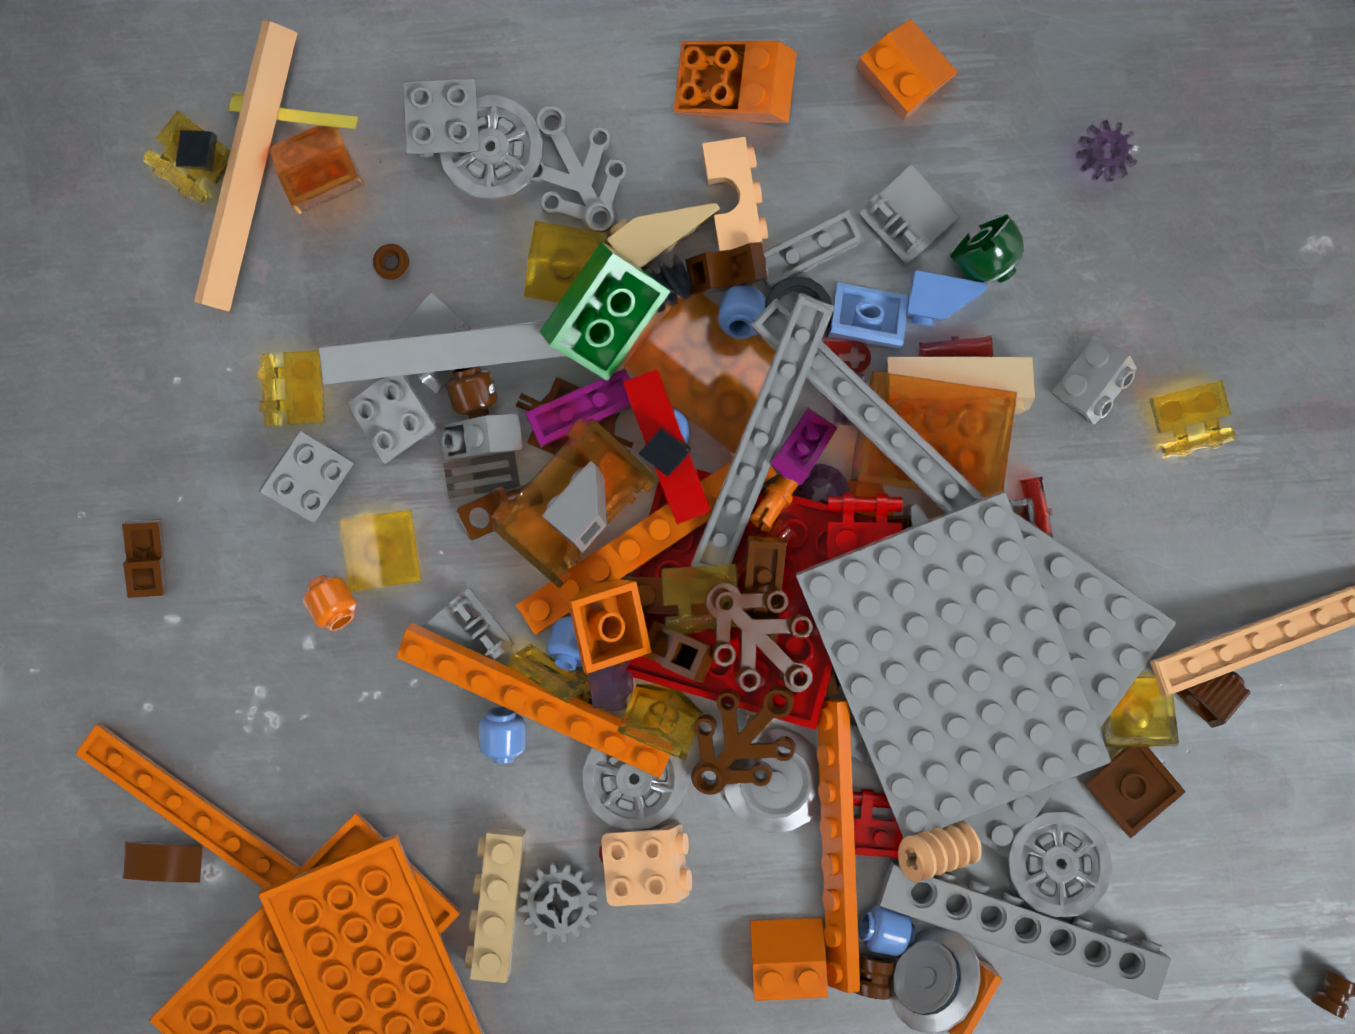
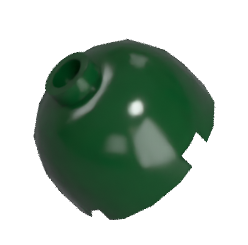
(991, 252)

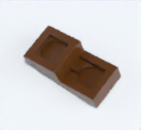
(144, 558)
(162, 861)

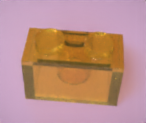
(557, 258)

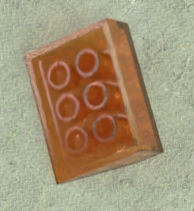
(705, 369)
(960, 421)

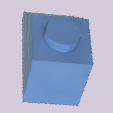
(938, 296)

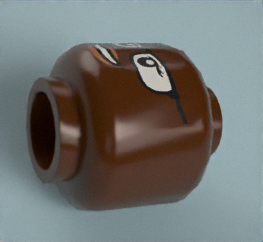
(471, 391)

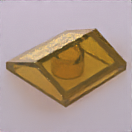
(380, 550)
(1142, 718)
(661, 719)

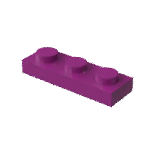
(593, 401)
(803, 446)

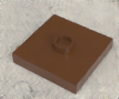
(1133, 788)

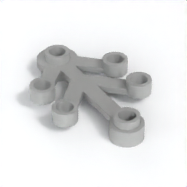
(579, 178)

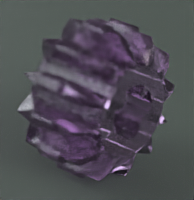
(1119, 149)

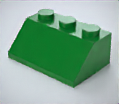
(604, 311)

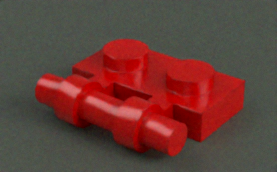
(850, 535)
(875, 835)

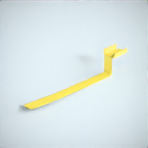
(301, 116)

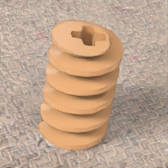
(939, 851)

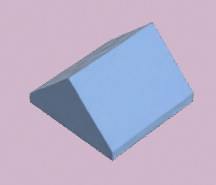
(868, 316)

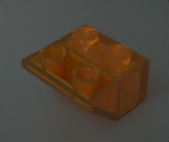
(315, 167)

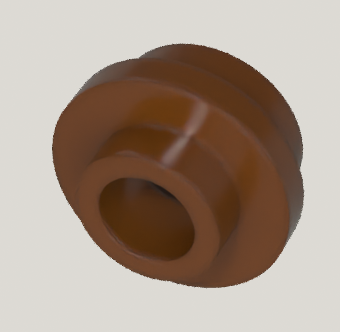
(380, 258)

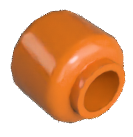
(329, 602)

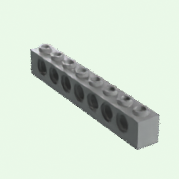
(1143, 977)

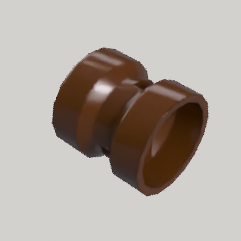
(875, 976)
(1335, 994)

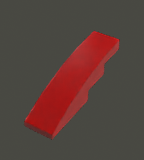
(651, 411)

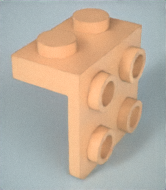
(646, 866)

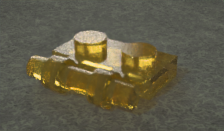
(163, 165)
(302, 386)
(1191, 407)
(689, 586)

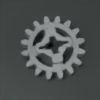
(542, 905)

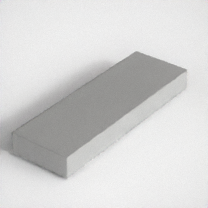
(811, 247)

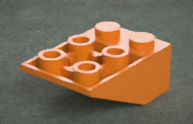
(736, 80)

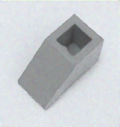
(481, 436)
(580, 508)

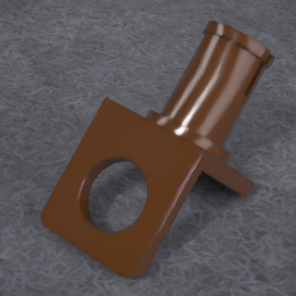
(489, 503)

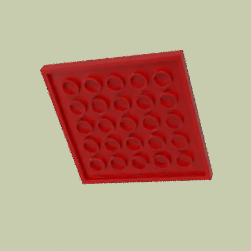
(802, 551)

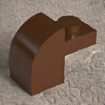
(724, 269)
(680, 652)

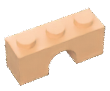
(731, 164)

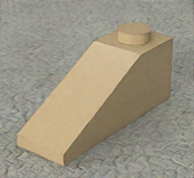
(654, 235)

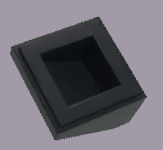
(196, 150)
(665, 450)

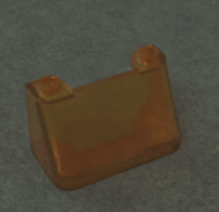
(522, 520)

